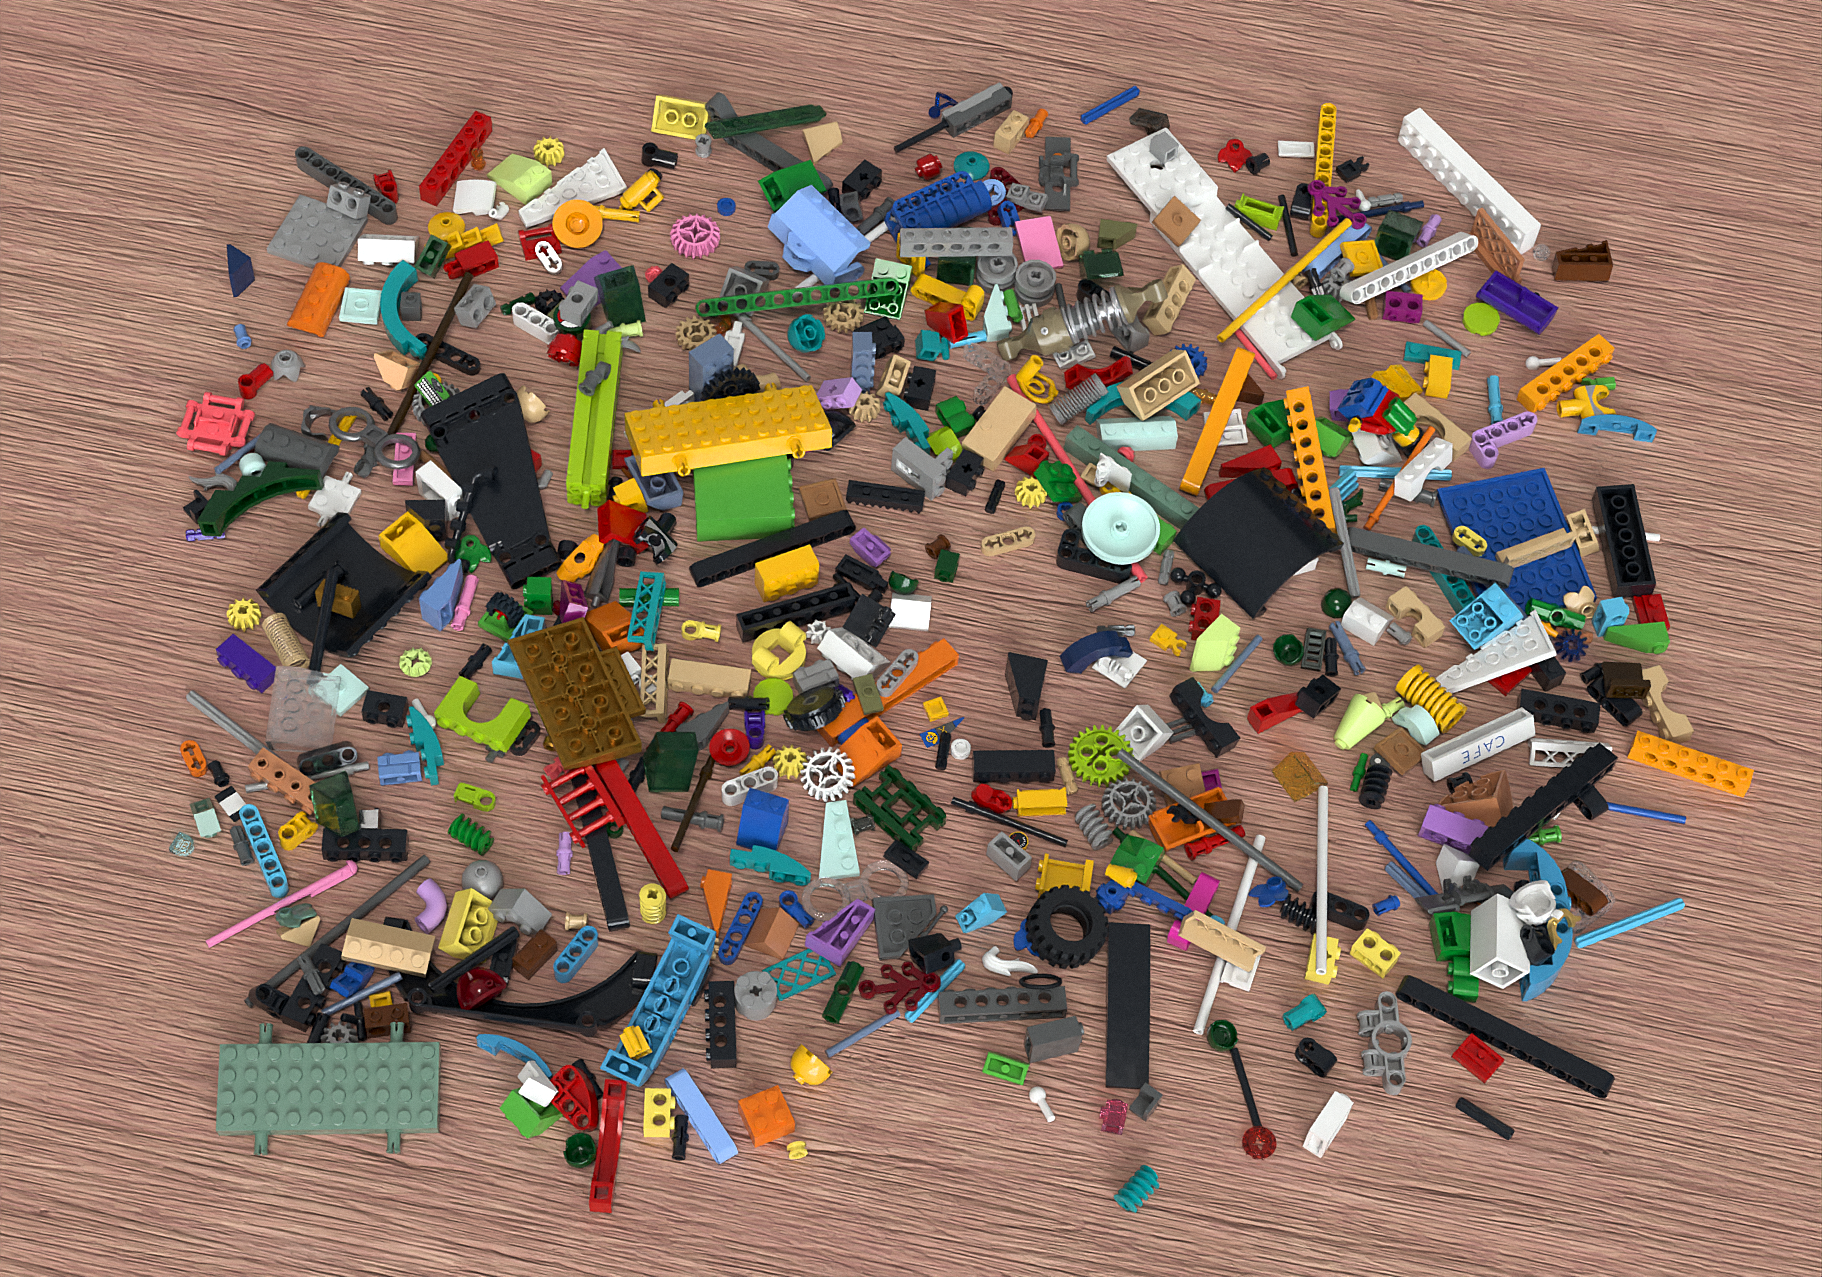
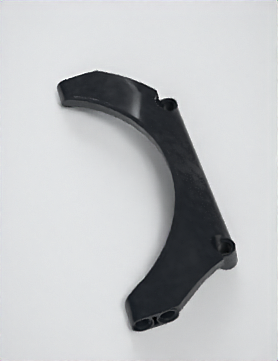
(598, 1005)

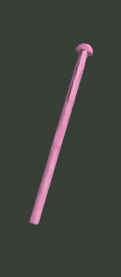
(312, 889)

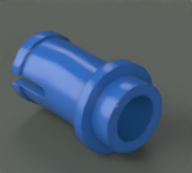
(1386, 905)

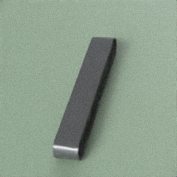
(329, 174)

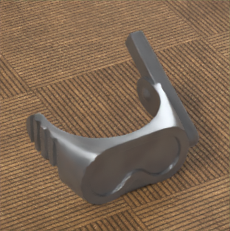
(310, 415)

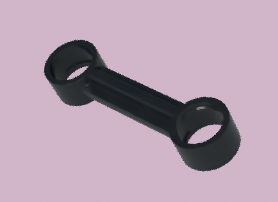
(625, 557)

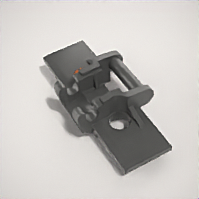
(1051, 173)
(1455, 896)

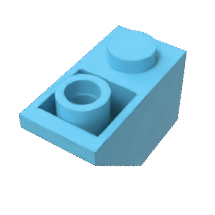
(981, 912)

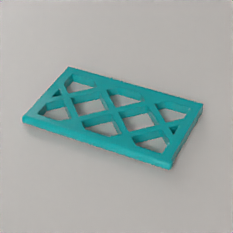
(795, 987)

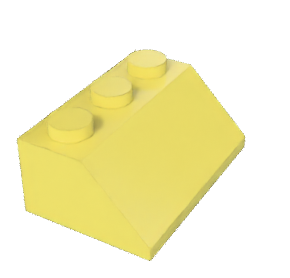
(679, 117)
(468, 924)

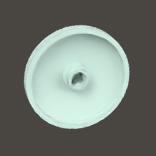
(1120, 528)

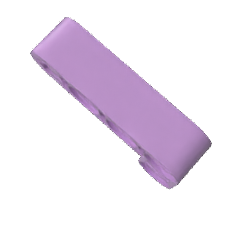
(1488, 439)

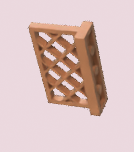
(1487, 249)

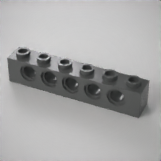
(992, 1011)

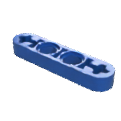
(738, 927)

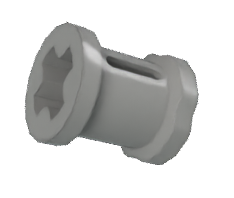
(703, 144)
(1341, 270)
(1174, 603)

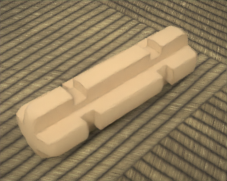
(1067, 775)

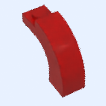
(1109, 375)

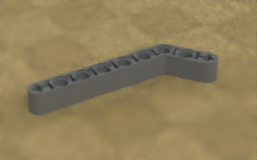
(754, 144)

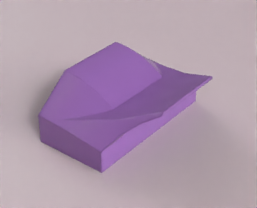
(870, 547)

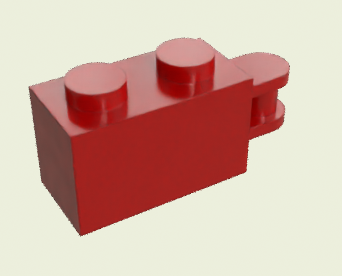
(474, 260)

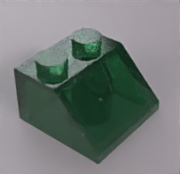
(1100, 264)

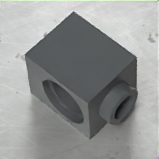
(848, 201)
(411, 306)

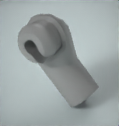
(544, 479)

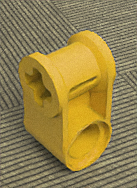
(299, 828)

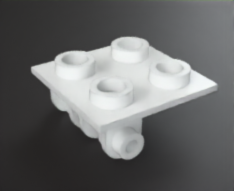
(1111, 472)
(1120, 669)

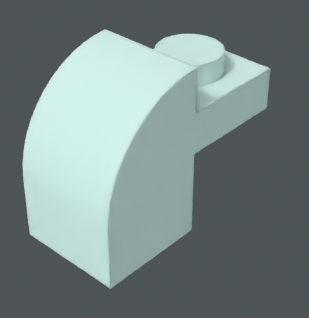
(1419, 723)

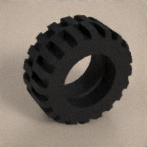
(1083, 909)

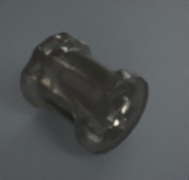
(862, 824)

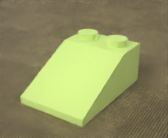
(522, 177)

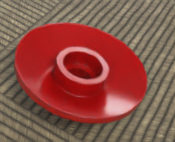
(729, 739)

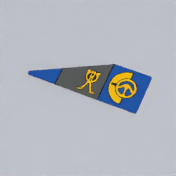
(932, 736)

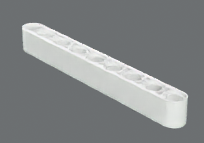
(1408, 267)

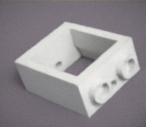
(436, 485)
(1328, 1124)

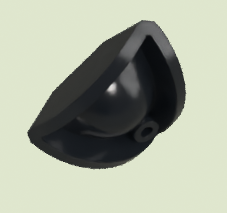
(840, 425)

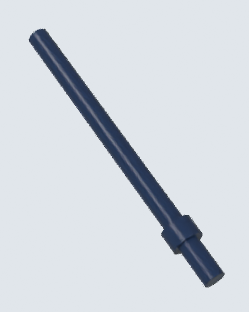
(1404, 207)

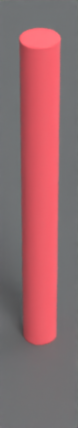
(1258, 357)

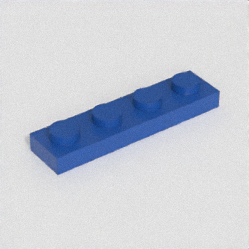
(1162, 902)

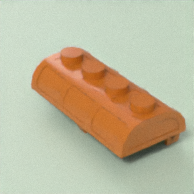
(319, 299)
(1174, 834)

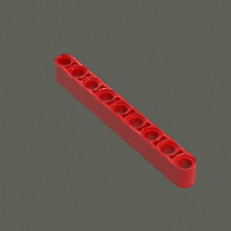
(641, 828)

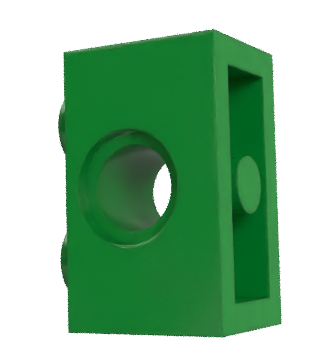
(538, 595)

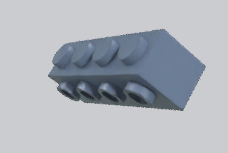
(863, 360)

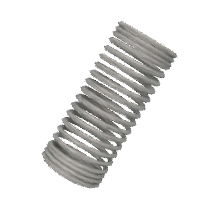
(1063, 418)

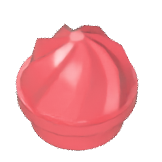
(652, 272)
(1127, 452)

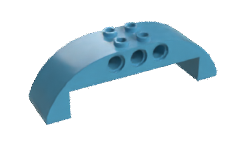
(1543, 867)
(665, 999)

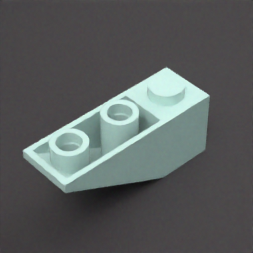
(995, 317)

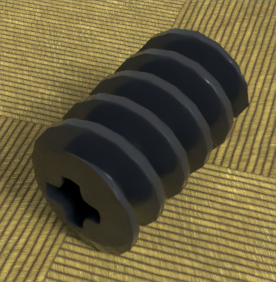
(1375, 786)
(1300, 913)

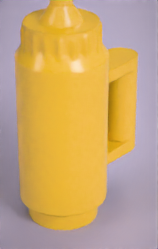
(640, 190)

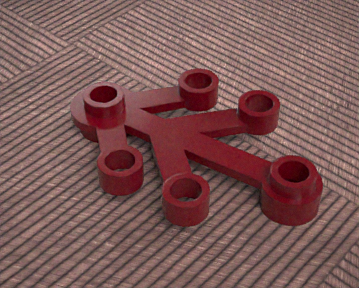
(902, 986)

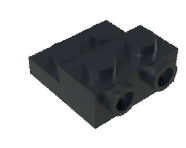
(885, 335)

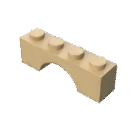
(1448, 431)
(1671, 725)

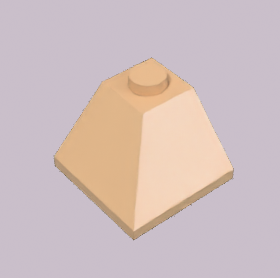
(396, 368)

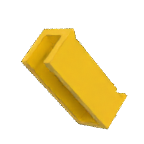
(1040, 802)

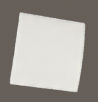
(474, 196)
(1235, 430)

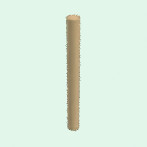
(1172, 864)

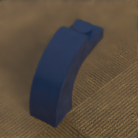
(1093, 647)

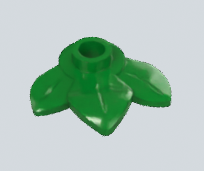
(475, 553)

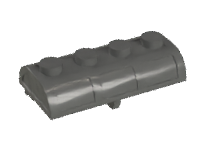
(295, 448)

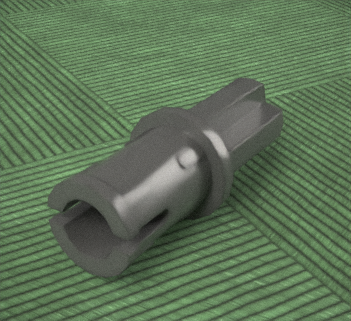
(241, 845)
(311, 974)

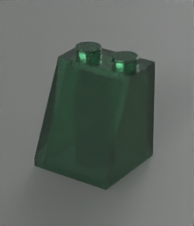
(1397, 235)
(956, 269)
(670, 761)
(335, 804)

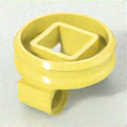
(790, 639)

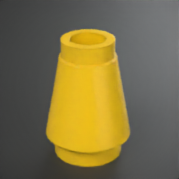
(1124, 876)

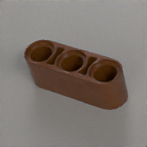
(1583, 893)

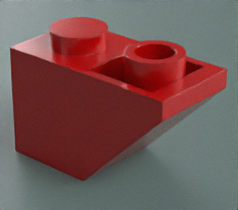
(1027, 457)

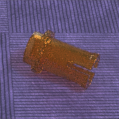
(477, 162)

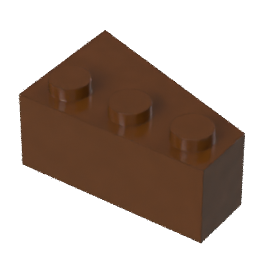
(1583, 264)

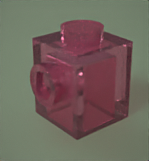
(1113, 1116)

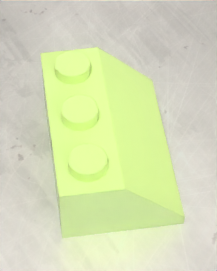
(1215, 646)

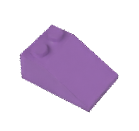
(594, 266)

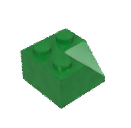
(1139, 855)

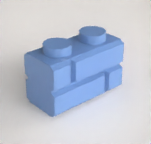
(399, 768)

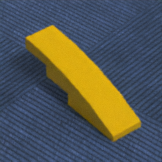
(471, 238)

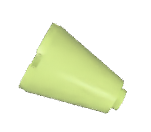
(1358, 722)

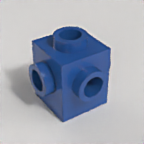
(1112, 896)

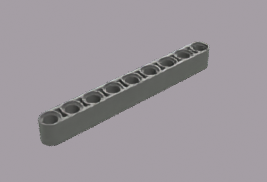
(1430, 558)

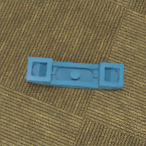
(1617, 423)
(493, 1044)

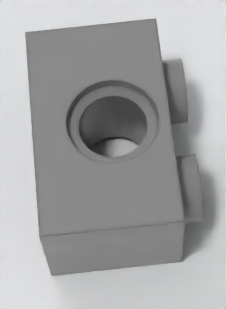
(578, 303)

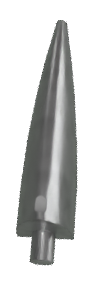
(602, 576)

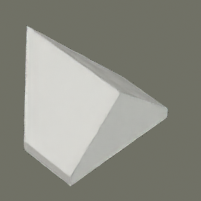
(1455, 865)

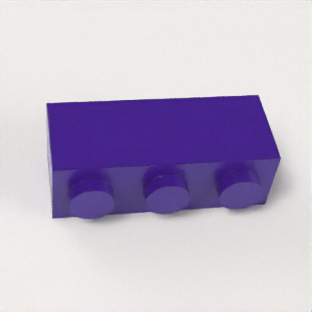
(246, 663)

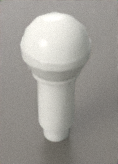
(1365, 204)

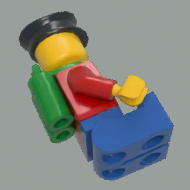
(1381, 413)

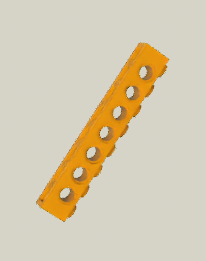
(1302, 398)

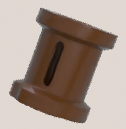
(935, 547)

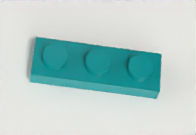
(1420, 353)

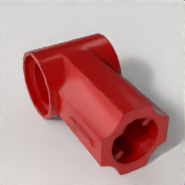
(251, 382)

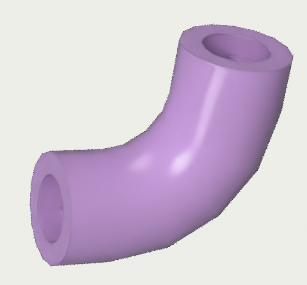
(435, 906)

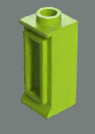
(1262, 213)

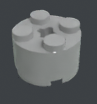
(754, 984)

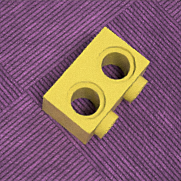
(1372, 956)
(658, 1112)

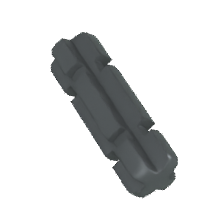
(1129, 630)

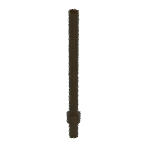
(705, 774)

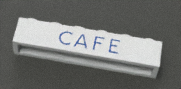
(1478, 744)

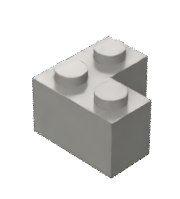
(520, 908)

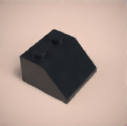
(432, 515)

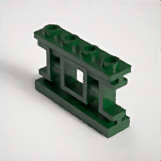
(888, 819)

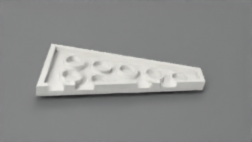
(591, 183)
(1505, 653)

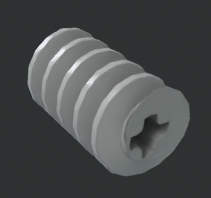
(1093, 828)

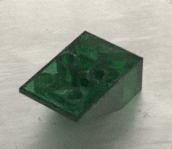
(620, 296)

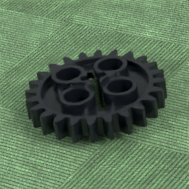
(731, 384)

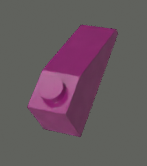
(572, 602)

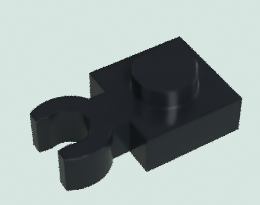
(1350, 170)
(1183, 814)

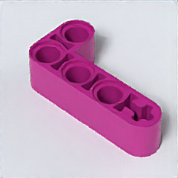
(1198, 900)

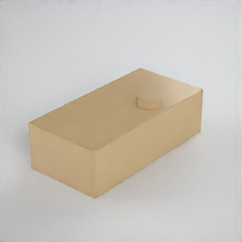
(1000, 427)

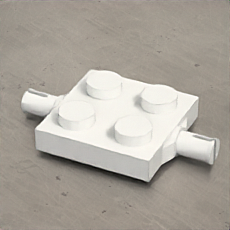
(334, 498)

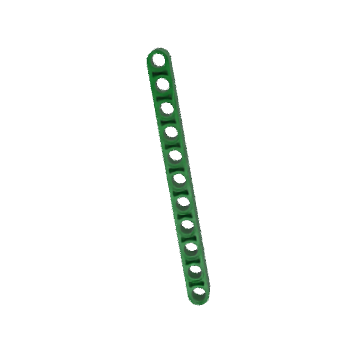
(806, 296)

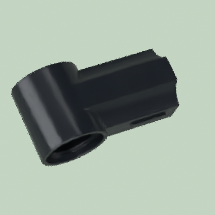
(654, 156)

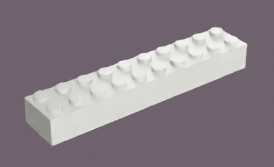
(1467, 178)

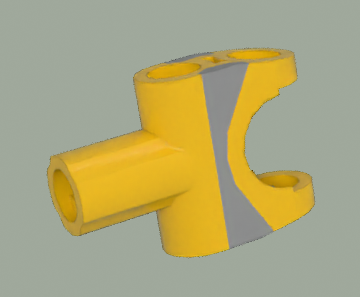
(1585, 402)

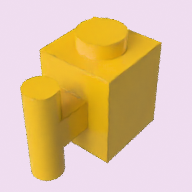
(635, 1042)

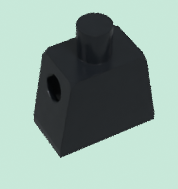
(933, 951)

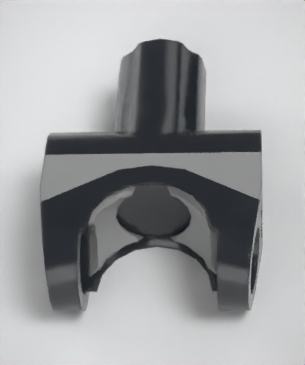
(657, 535)

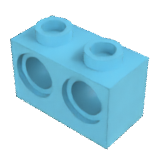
(1609, 614)

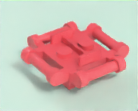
(215, 426)

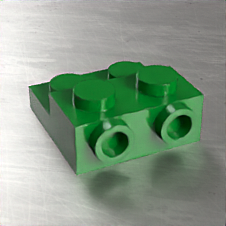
(1058, 481)

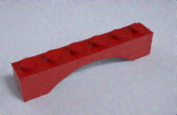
(608, 1146)

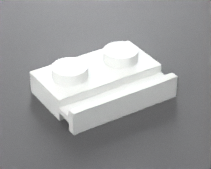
(1238, 977)

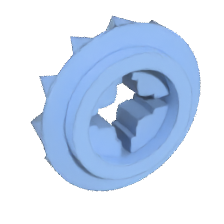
(999, 190)

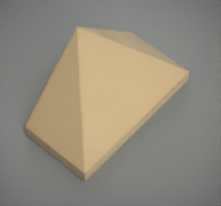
(302, 935)

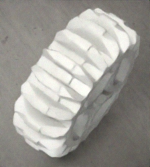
(824, 782)

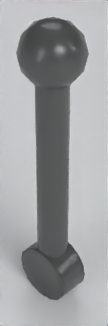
(943, 909)

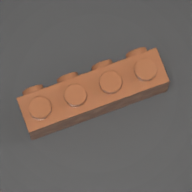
(282, 779)

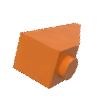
(716, 892)

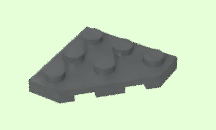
(900, 920)

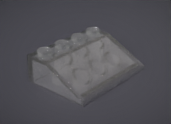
(302, 709)

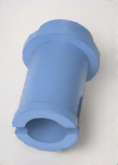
(243, 339)

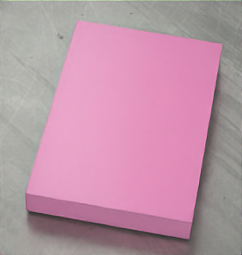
(1039, 241)

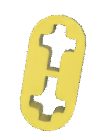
(1470, 540)

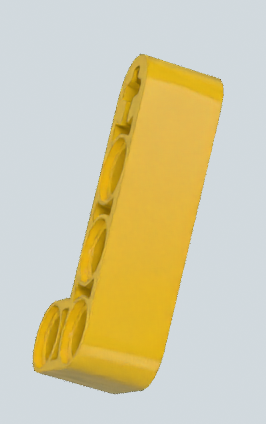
(936, 291)

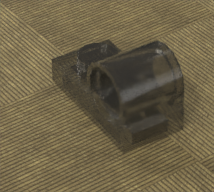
(1151, 120)

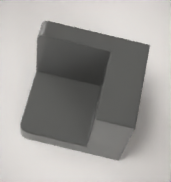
(1146, 1102)

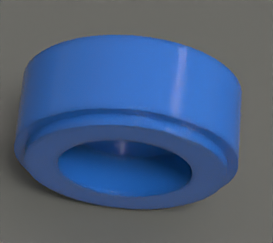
(726, 206)

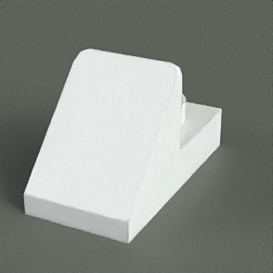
(536, 1084)

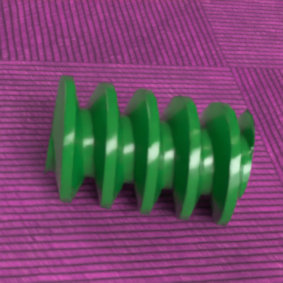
(471, 835)

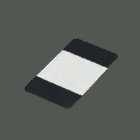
(230, 802)

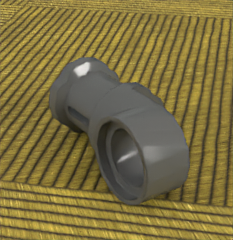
(594, 377)
(366, 463)

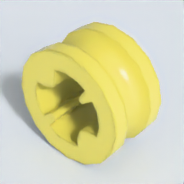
(797, 1149)

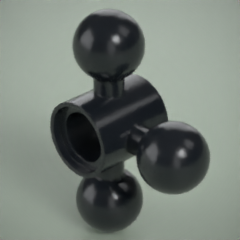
(1192, 590)

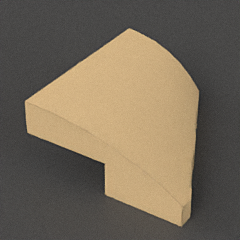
(822, 140)

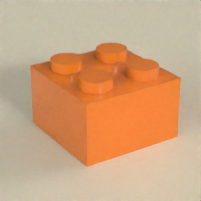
(766, 1116)

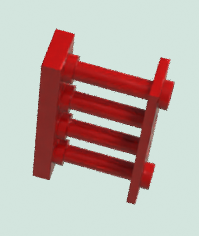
(602, 799)

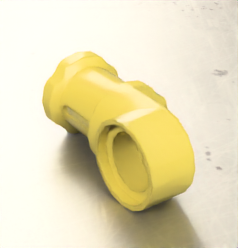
(702, 630)

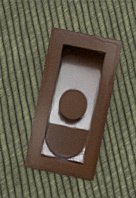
(1226, 811)

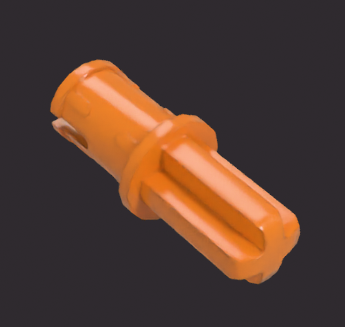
(1036, 123)

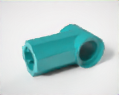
(1308, 1009)

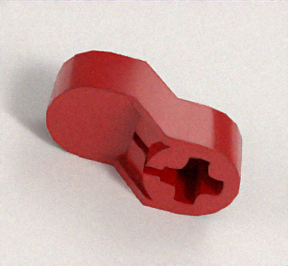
(991, 798)

